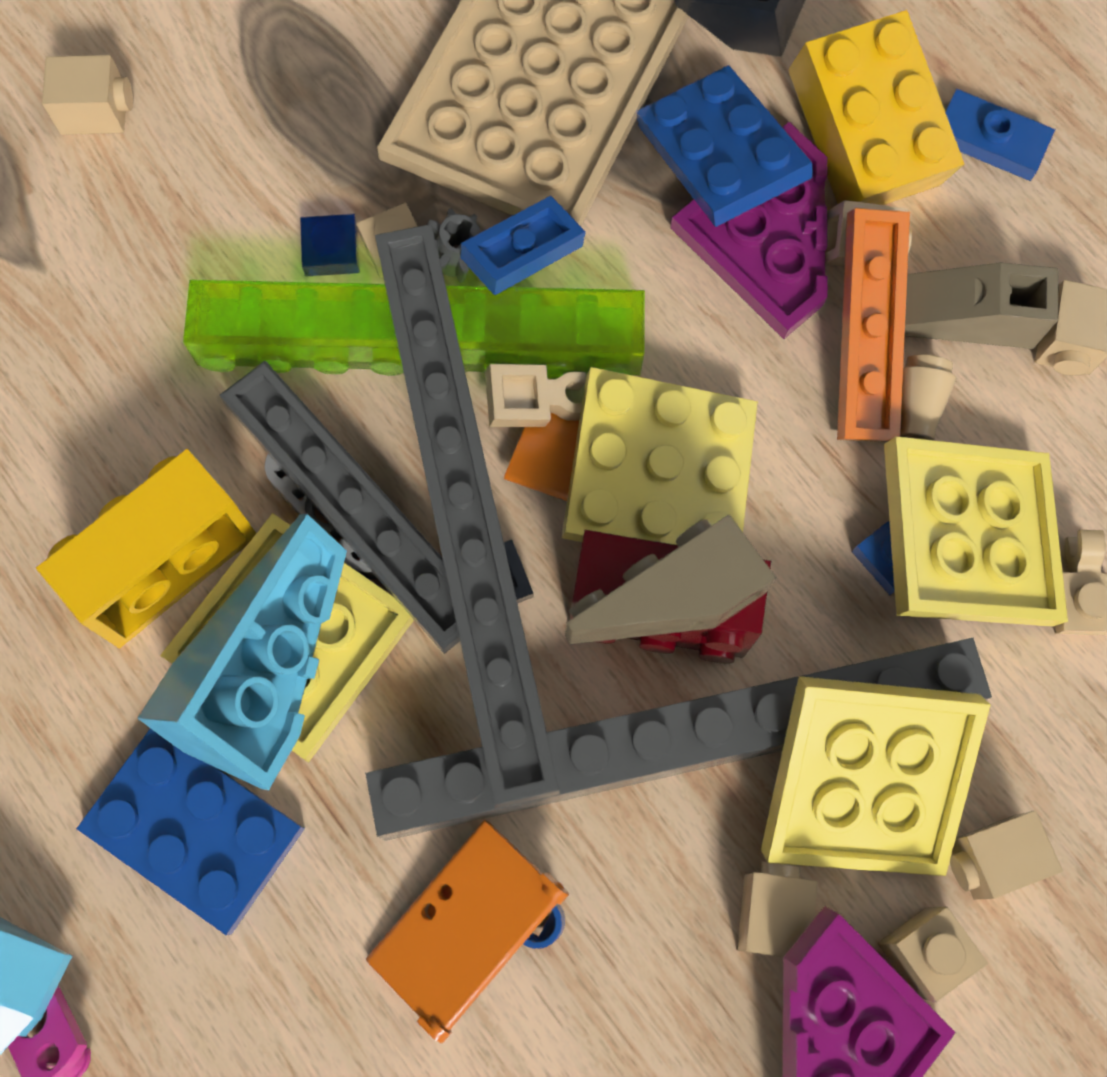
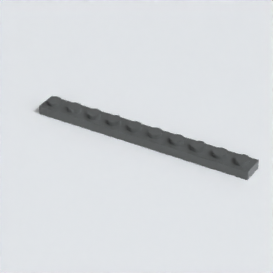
(467, 522)

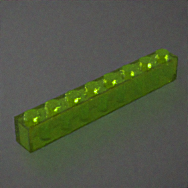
(353, 327)

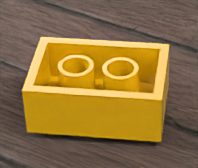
(875, 112)
(147, 549)

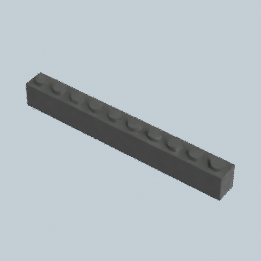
(647, 743)

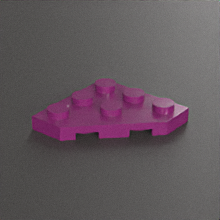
(771, 251)
(852, 1010)

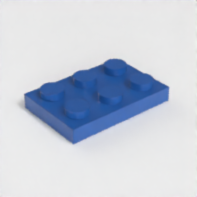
(724, 145)
(191, 831)

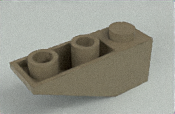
(983, 304)
(688, 590)

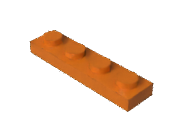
(873, 325)

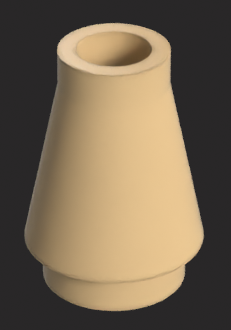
(925, 394)

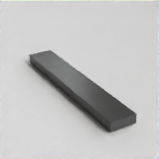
(347, 499)

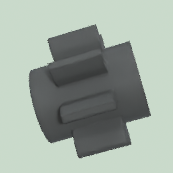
(452, 231)

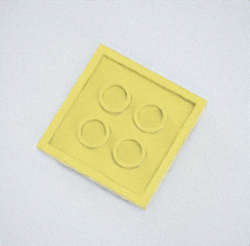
(657, 458)
(973, 533)
(349, 645)
(873, 776)

